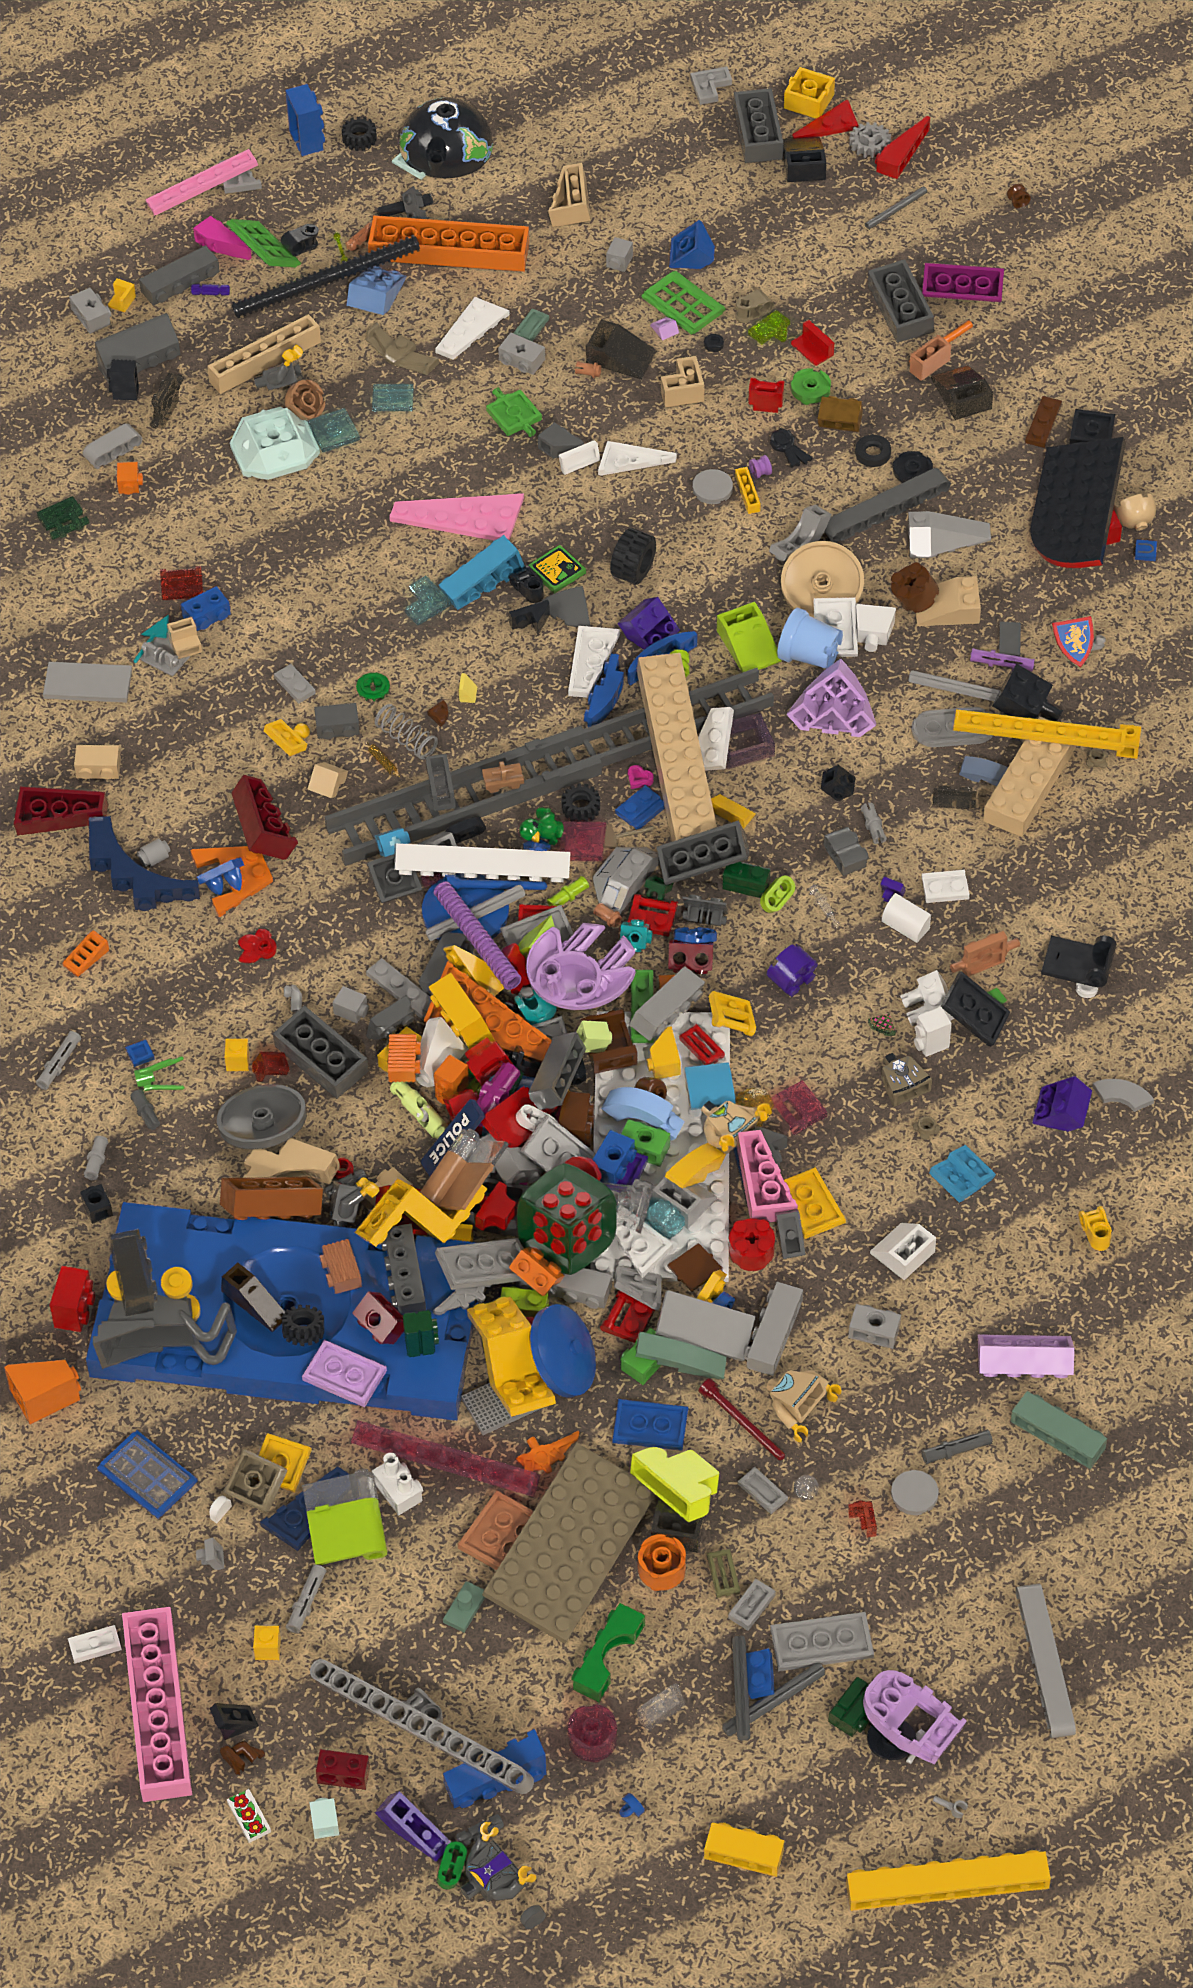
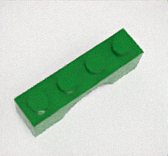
(622, 1628)

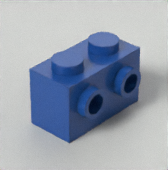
(206, 608)

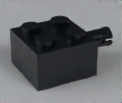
(1025, 695)

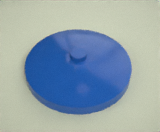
(435, 913)
(563, 1350)

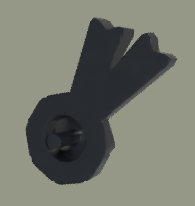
(783, 441)

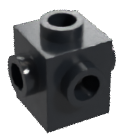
(838, 783)

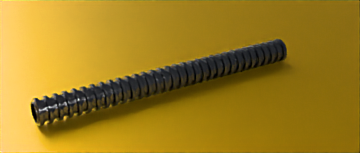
(326, 276)

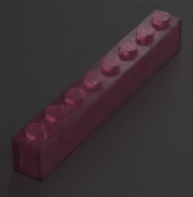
(446, 1458)

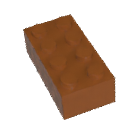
(271, 1197)

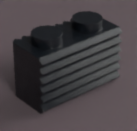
(123, 380)

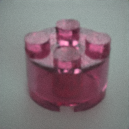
(592, 1733)

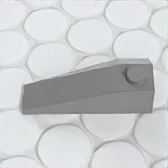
(937, 533)

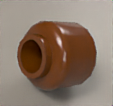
(652, 1085)

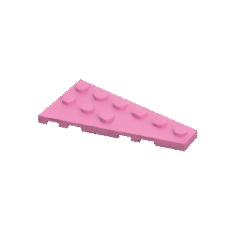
(470, 516)

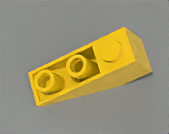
(474, 968)

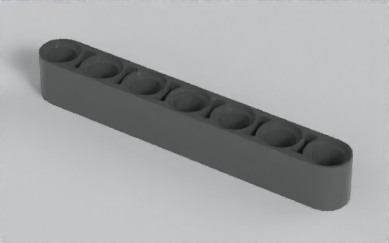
(886, 504)

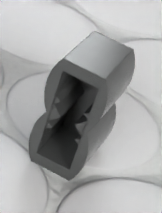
(846, 851)

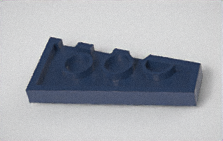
(291, 1521)

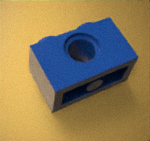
(616, 1147)

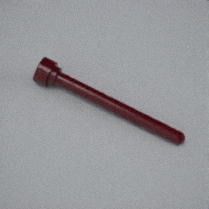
(710, 1390)

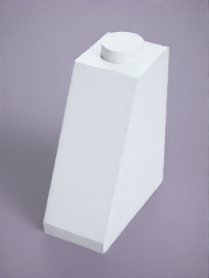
(436, 1045)

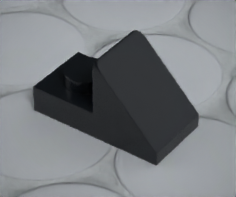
(533, 614)
(233, 1719)

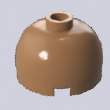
(305, 399)

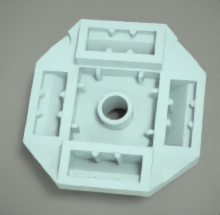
(273, 444)

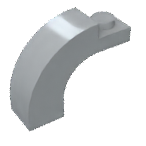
(809, 529)

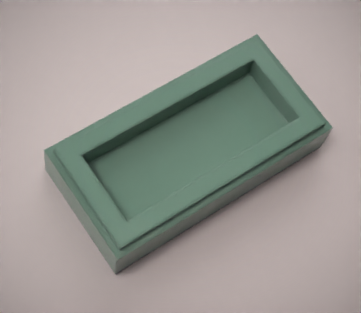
(532, 324)

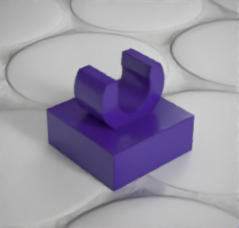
(891, 887)

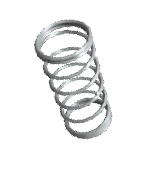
(394, 709)

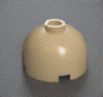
(1136, 511)

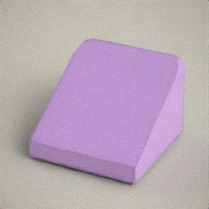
(665, 327)

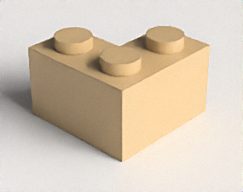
(685, 385)

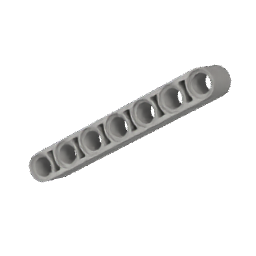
(1046, 1659)

